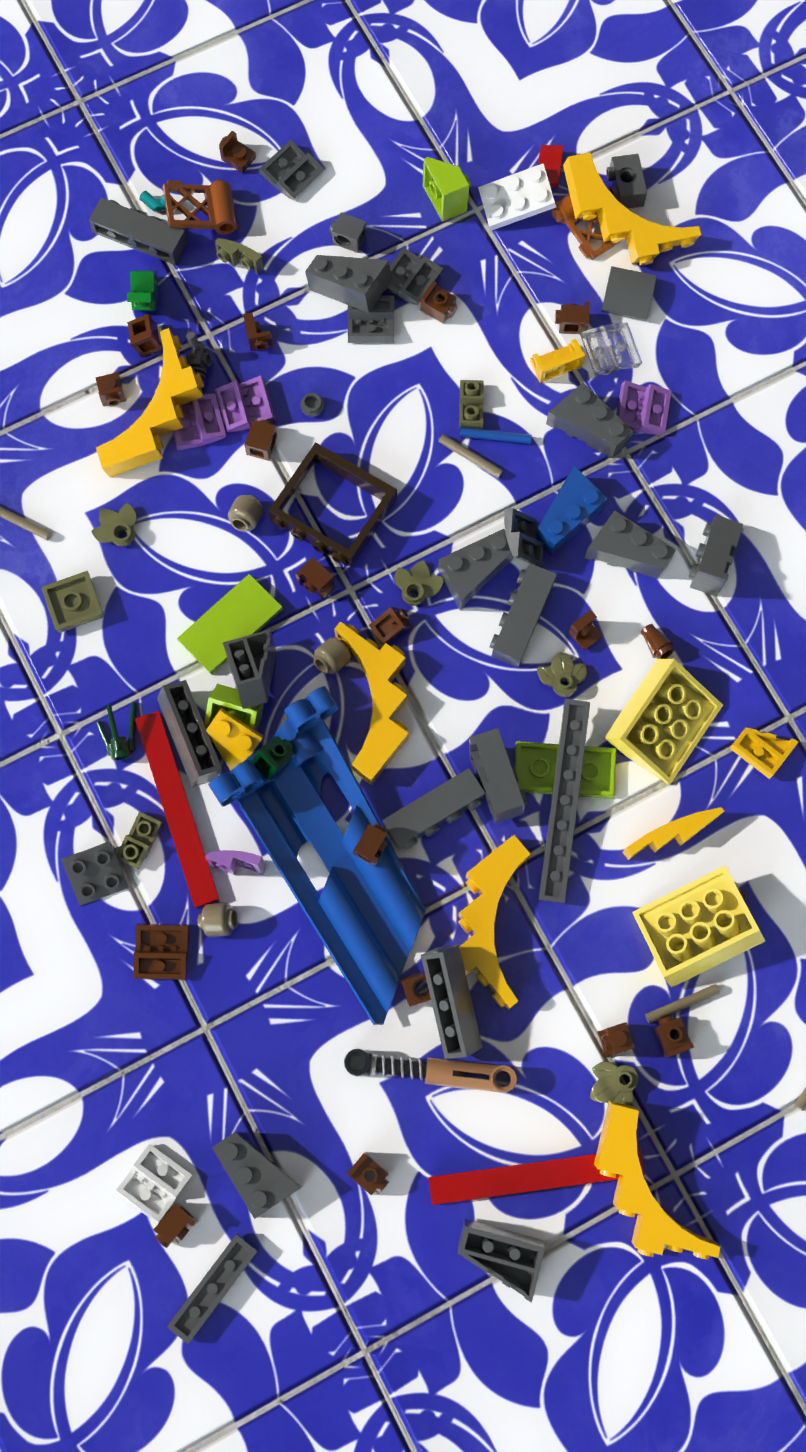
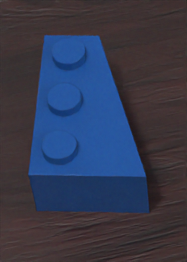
(570, 512)

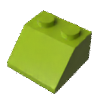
(446, 188)
(228, 699)

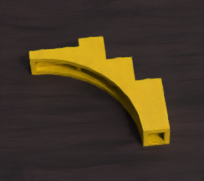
(593, 199)
(142, 440)
(380, 668)
(479, 951)
(632, 1195)

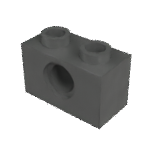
(627, 169)

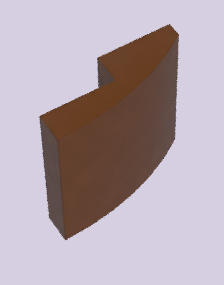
(161, 951)

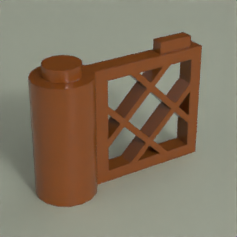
(218, 206)
(565, 214)

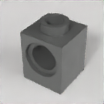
(348, 232)

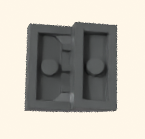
(291, 170)
(411, 276)
(629, 293)
(373, 326)
(521, 537)

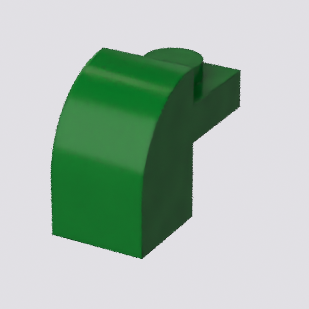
(143, 290)

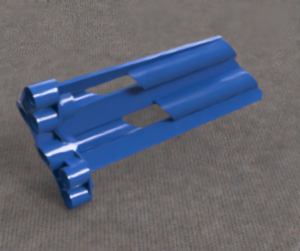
(364, 911)

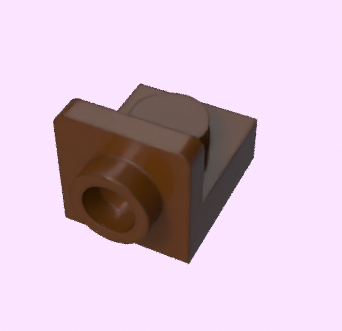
(236, 153)
(256, 339)
(110, 389)
(390, 624)
(584, 630)

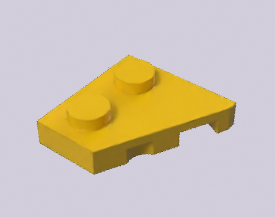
(233, 738)
(763, 750)

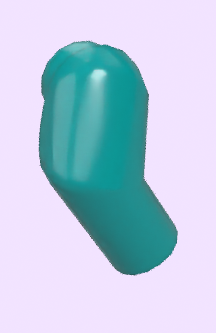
(154, 204)

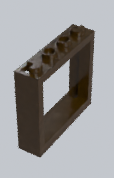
(351, 473)

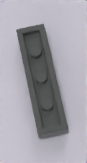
(212, 1288)

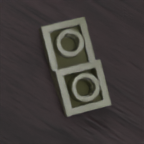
(234, 252)
(471, 404)
(140, 840)

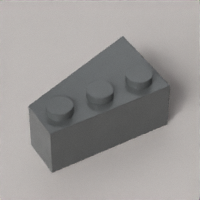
(349, 279)
(590, 420)
(630, 547)
(715, 555)
(474, 566)
(252, 666)
(496, 775)
(253, 1174)
(504, 1254)

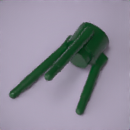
(119, 748)

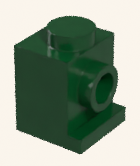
(273, 757)

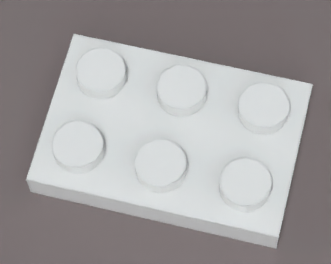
(517, 197)

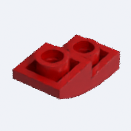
(552, 159)

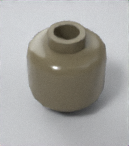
(245, 513)
(332, 656)
(218, 919)

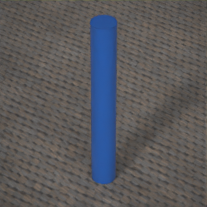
(495, 435)

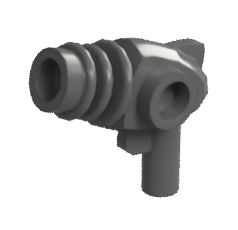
(198, 358)

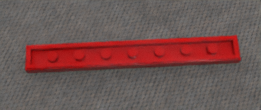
(177, 809)
(517, 1179)

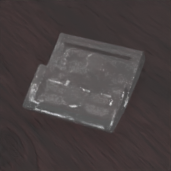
(611, 348)

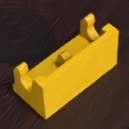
(558, 361)

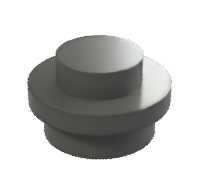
(312, 404)

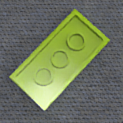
(235, 615)
(537, 763)

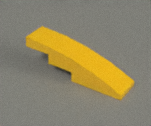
(680, 829)

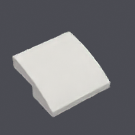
(153, 1183)

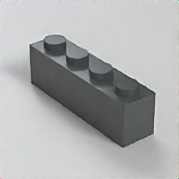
(137, 231)
(523, 615)
(189, 733)
(434, 809)
(451, 1001)

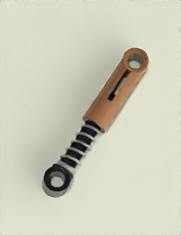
(434, 1071)

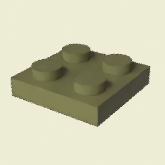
(72, 602)

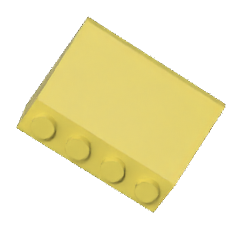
(664, 720)
(698, 927)

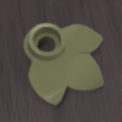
(114, 524)
(418, 581)
(562, 671)
(609, 1085)

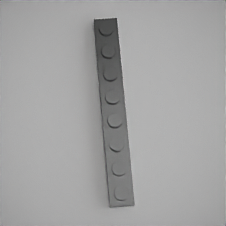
(564, 801)

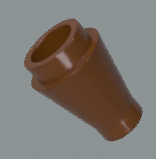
(657, 643)

